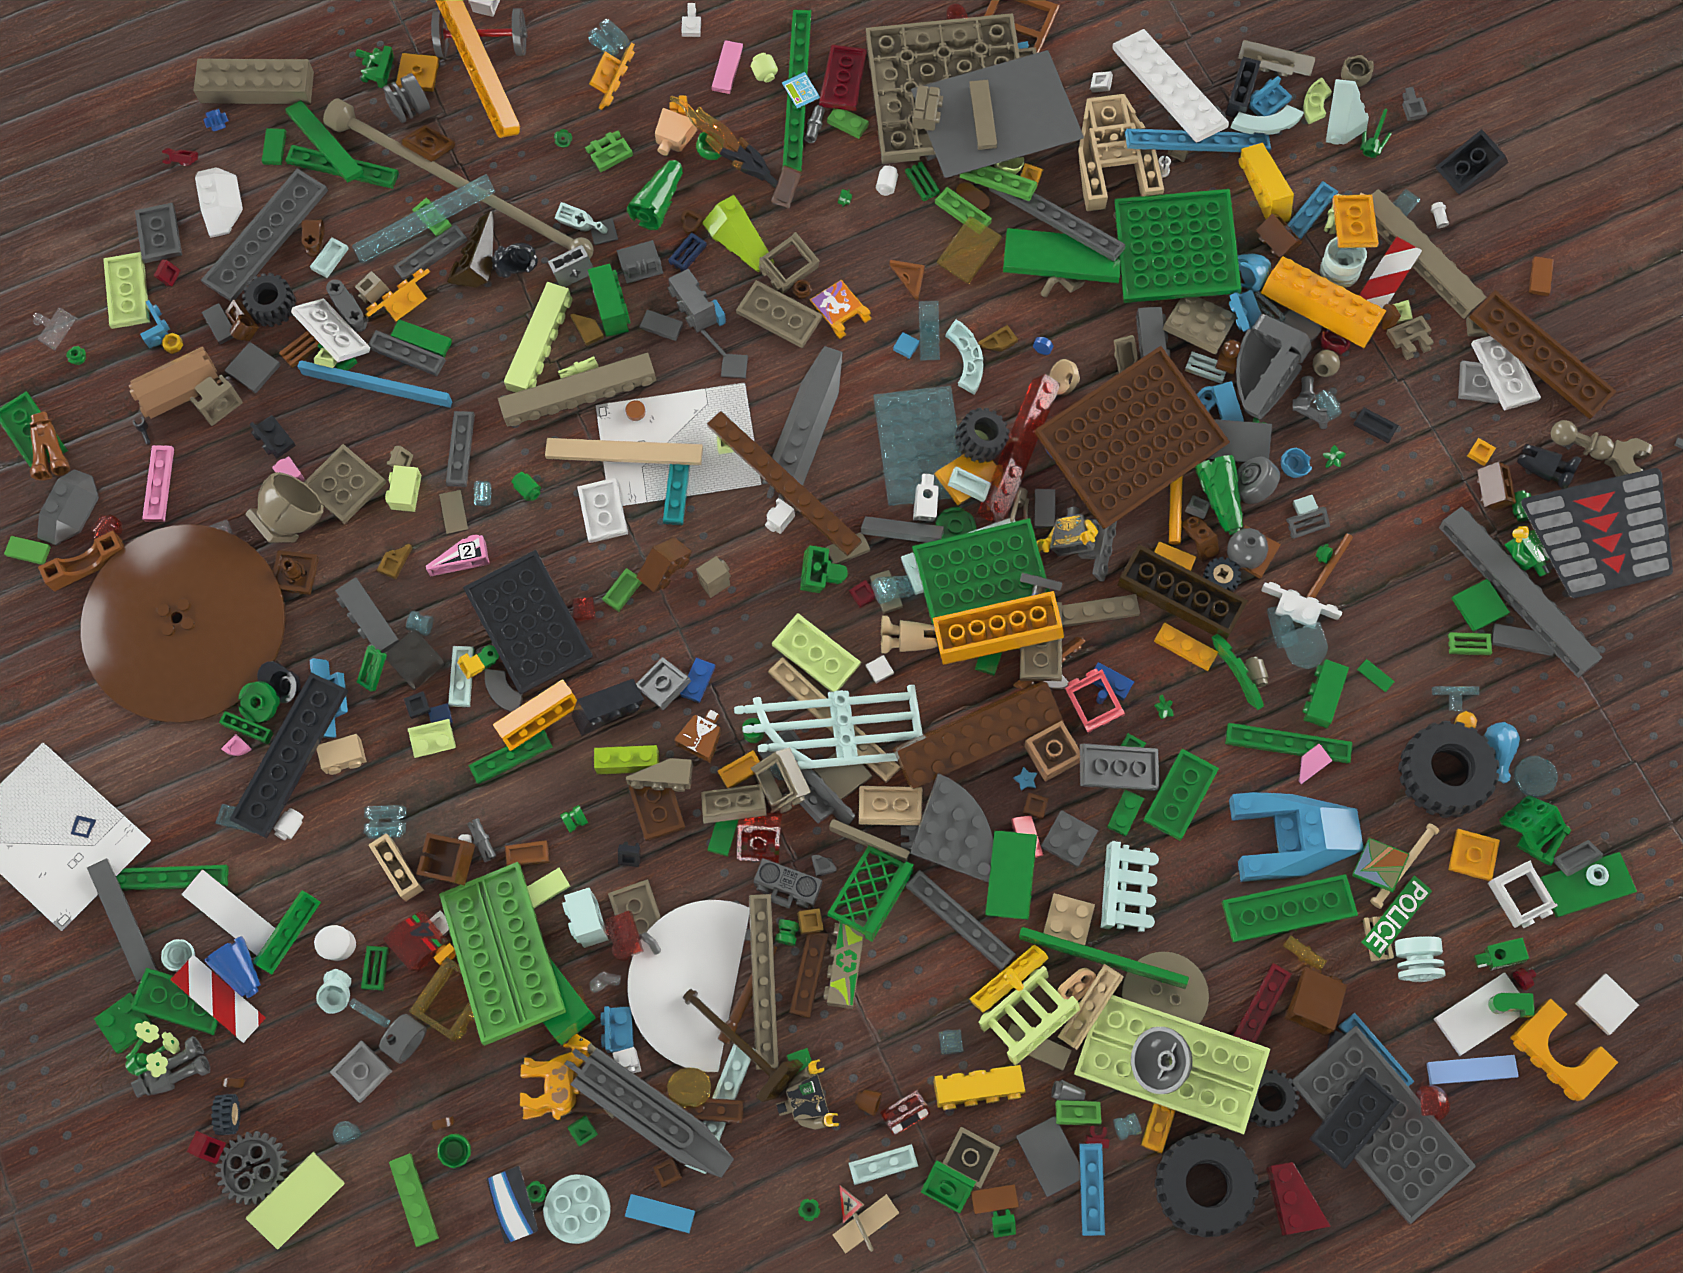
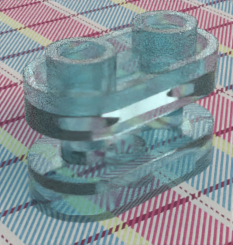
(602, 36)
(376, 829)

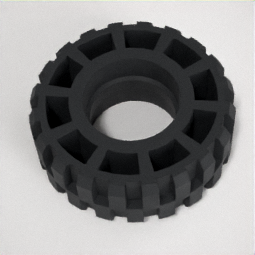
(1469, 749)
(1236, 1170)

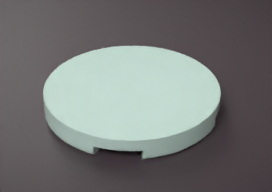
(577, 1209)

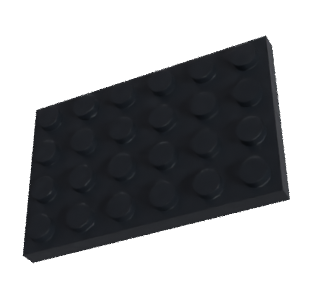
(528, 622)

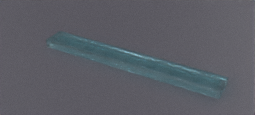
(423, 218)

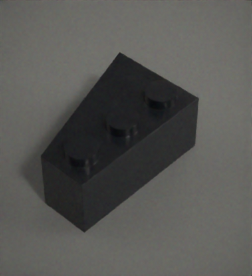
(606, 706)

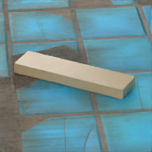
(1091, 1006)

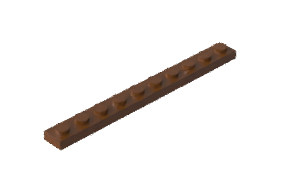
(784, 483)

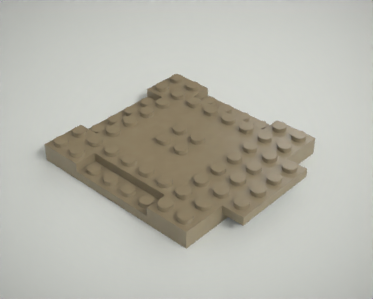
(923, 54)

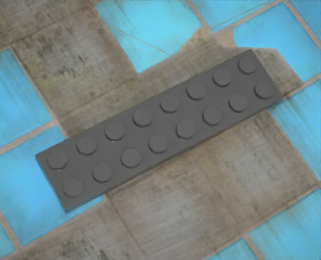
(264, 235)

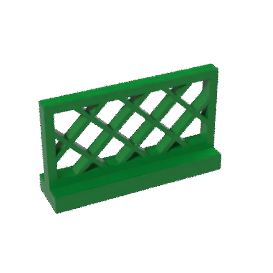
(888, 897)

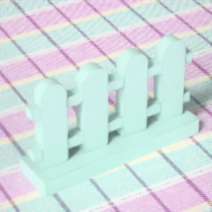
(1112, 895)

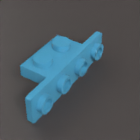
(321, 668)

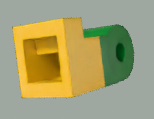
(479, 662)

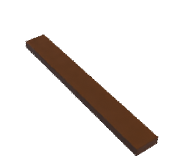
(711, 1110)

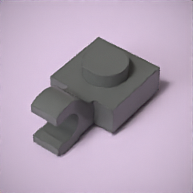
(1413, 107)

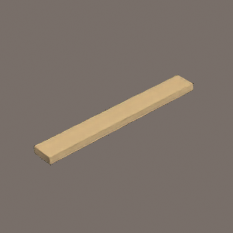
(624, 451)
(803, 690)

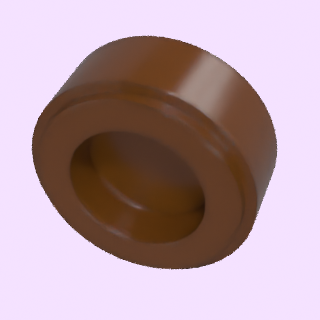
(233, 1082)
(443, 1123)

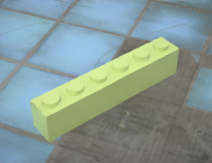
(538, 338)

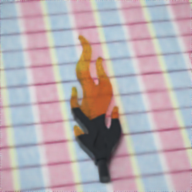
(723, 141)

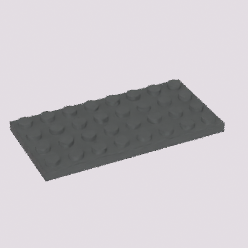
(1409, 1153)

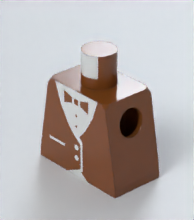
(700, 736)

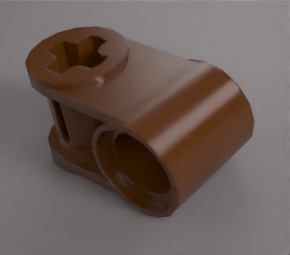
(312, 236)

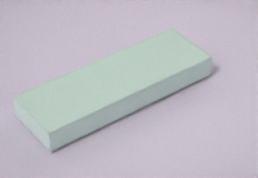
(459, 685)
(883, 1164)

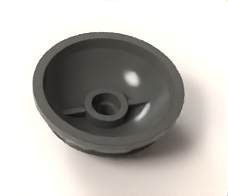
(1151, 1060)

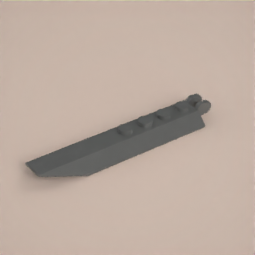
(808, 416)
(649, 1113)

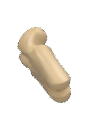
(910, 636)

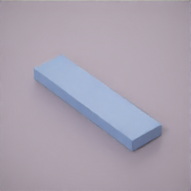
(1472, 1069)

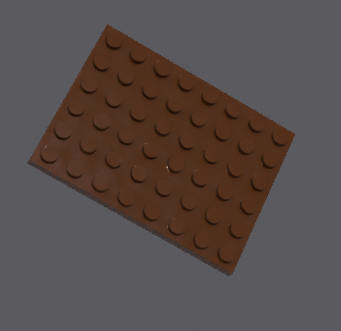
(1131, 437)

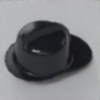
(282, 680)

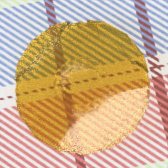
(689, 1087)

